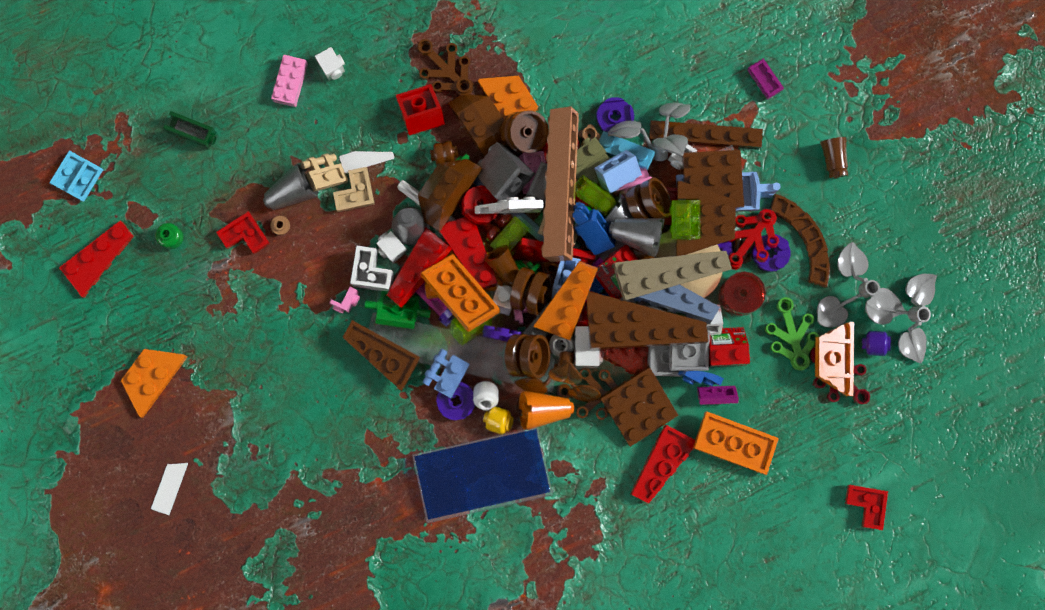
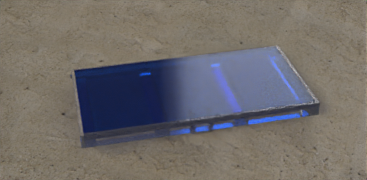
(482, 474)

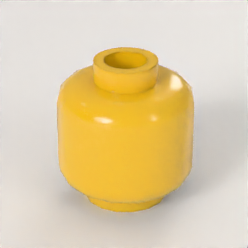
(498, 420)

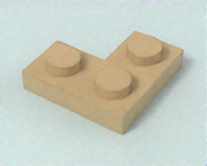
(359, 195)

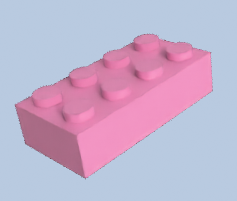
(289, 81)

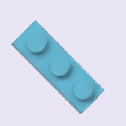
(616, 145)

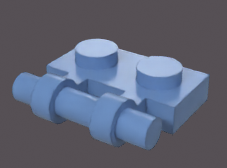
(451, 375)

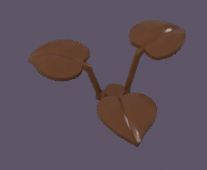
(565, 373)

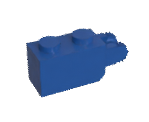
(592, 229)

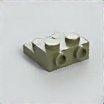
(589, 157)

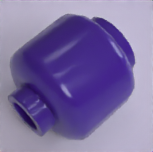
(876, 343)

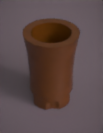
(835, 156)
(503, 264)

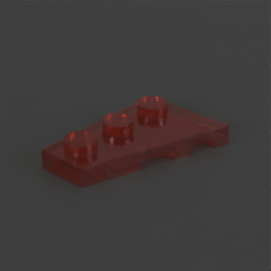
(630, 359)

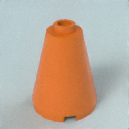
(543, 409)

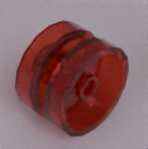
(750, 286)

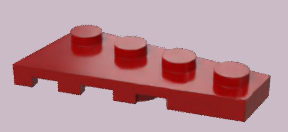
(469, 249)
(531, 251)
(425, 254)
(90, 263)
(665, 457)

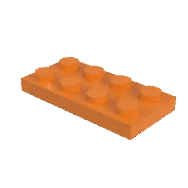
(460, 292)
(735, 443)

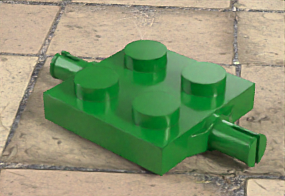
(393, 315)

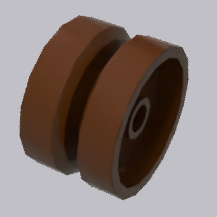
(524, 131)
(649, 200)
(530, 291)
(527, 355)

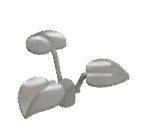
(674, 143)
(850, 262)
(880, 309)

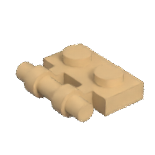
(325, 177)

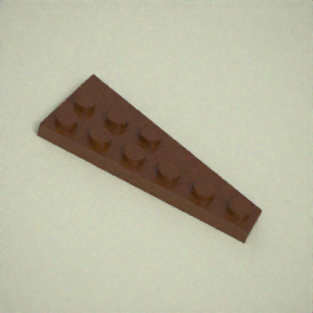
(628, 325)

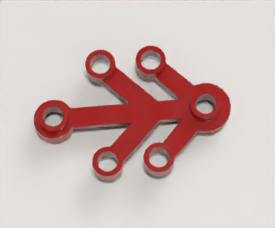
(754, 235)

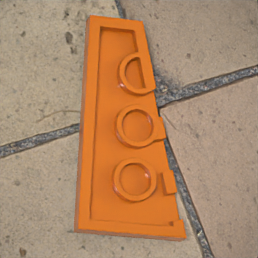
(565, 308)

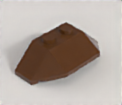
(479, 120)
(445, 190)

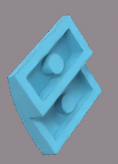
(76, 176)

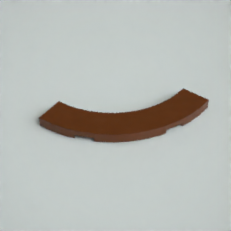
(810, 234)

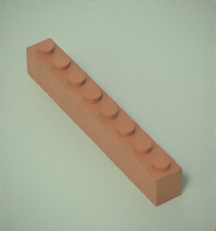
(560, 184)

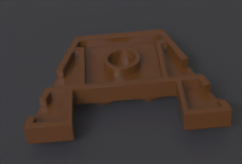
(716, 218)

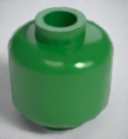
(169, 236)

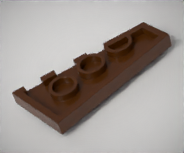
(389, 358)

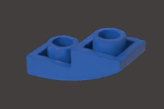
(692, 377)

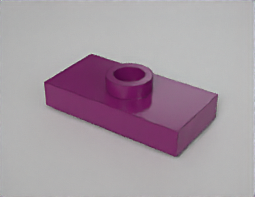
(765, 79)
(717, 395)

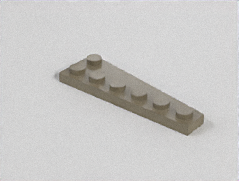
(655, 274)

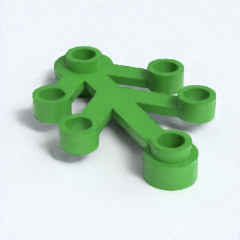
(792, 336)

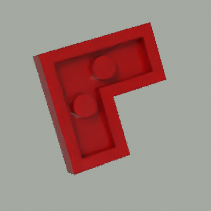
(244, 228)
(874, 504)

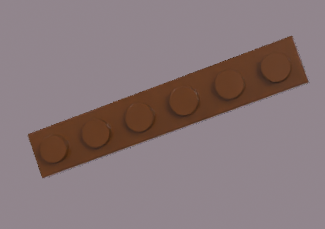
(709, 134)

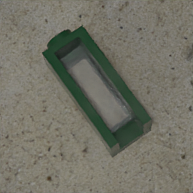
(191, 130)

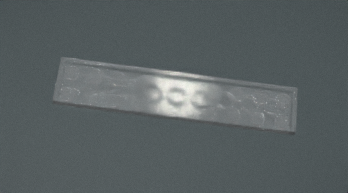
(482, 353)

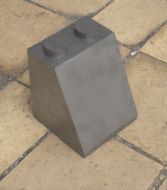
(503, 172)

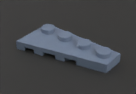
(683, 301)

